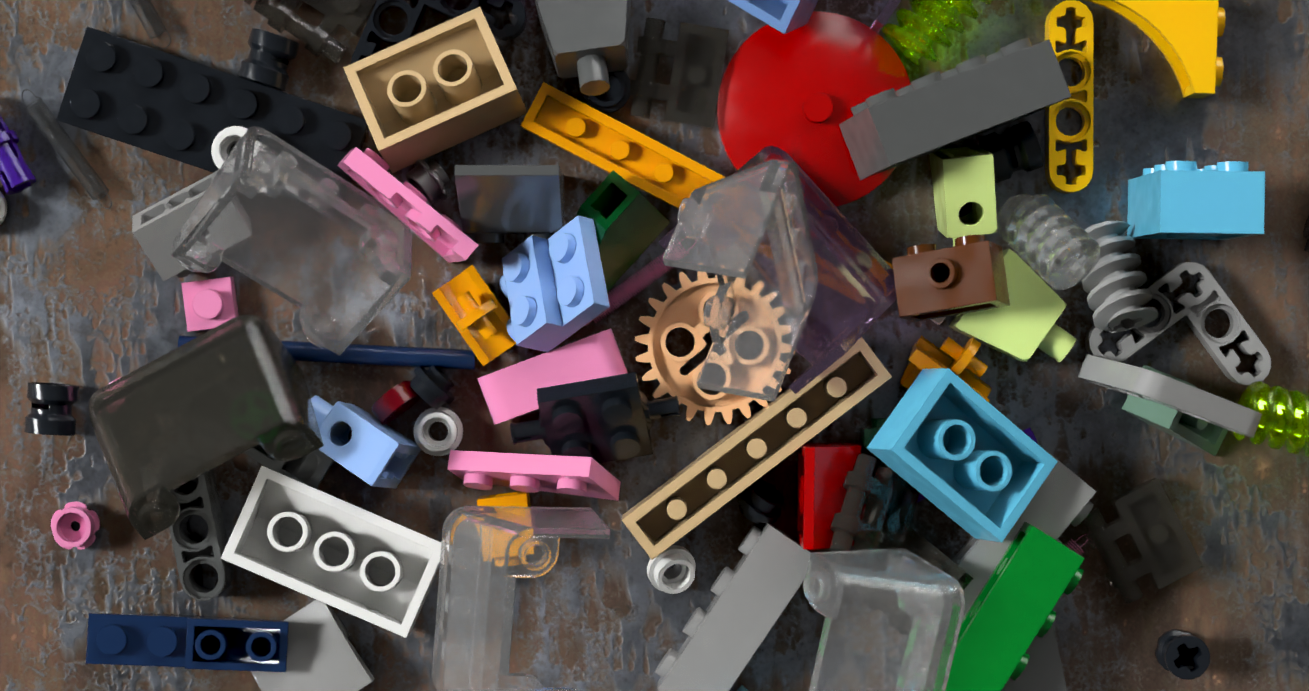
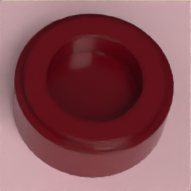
(395, 402)

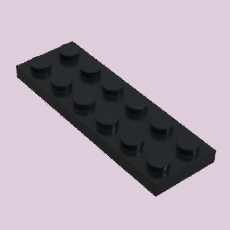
(183, 105)

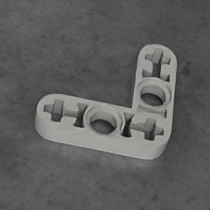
(1194, 312)
(1170, 393)

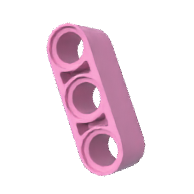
(514, 388)

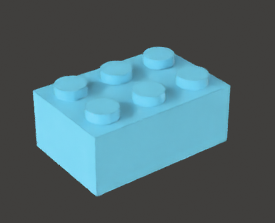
(1196, 203)
(962, 454)

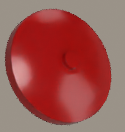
(798, 91)

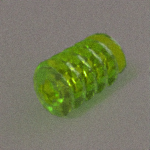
(928, 26)
(1282, 419)

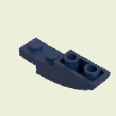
(187, 642)

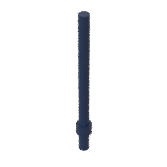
(377, 355)

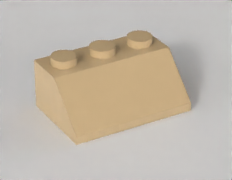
(435, 90)

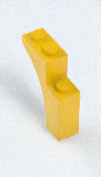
(1185, 35)

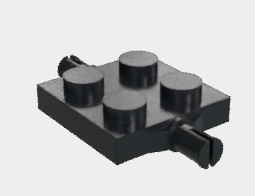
(596, 419)

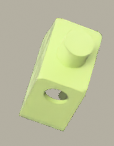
(959, 178)
(1025, 323)

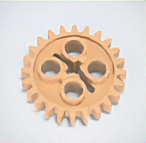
(685, 310)

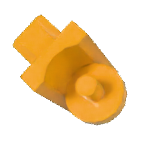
(476, 314)
(927, 355)

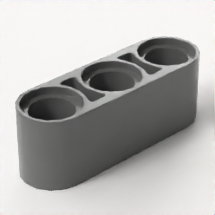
(192, 552)

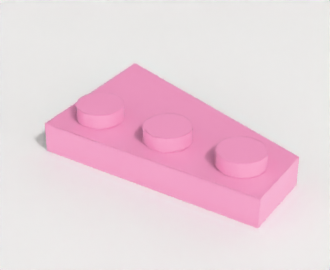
(408, 205)
(534, 473)

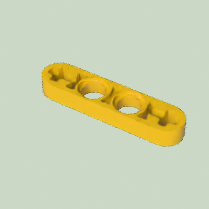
(1081, 98)

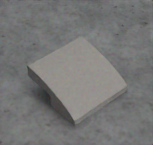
(317, 655)

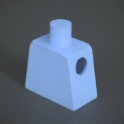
(374, 451)

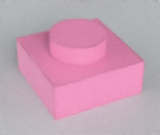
(209, 303)

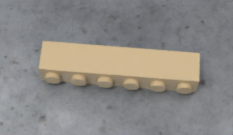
(753, 450)

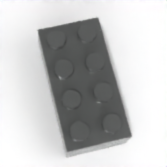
(953, 106)

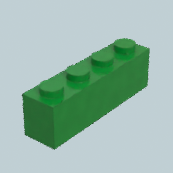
(1013, 611)

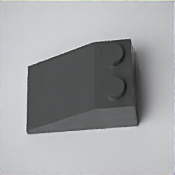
(510, 200)

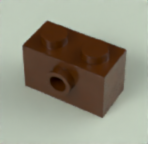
(950, 279)

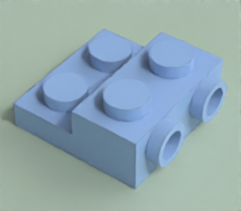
(554, 285)

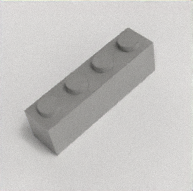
(1056, 505)
(740, 614)

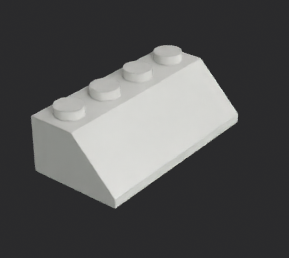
(334, 552)

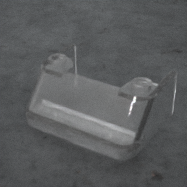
(761, 248)
(477, 587)

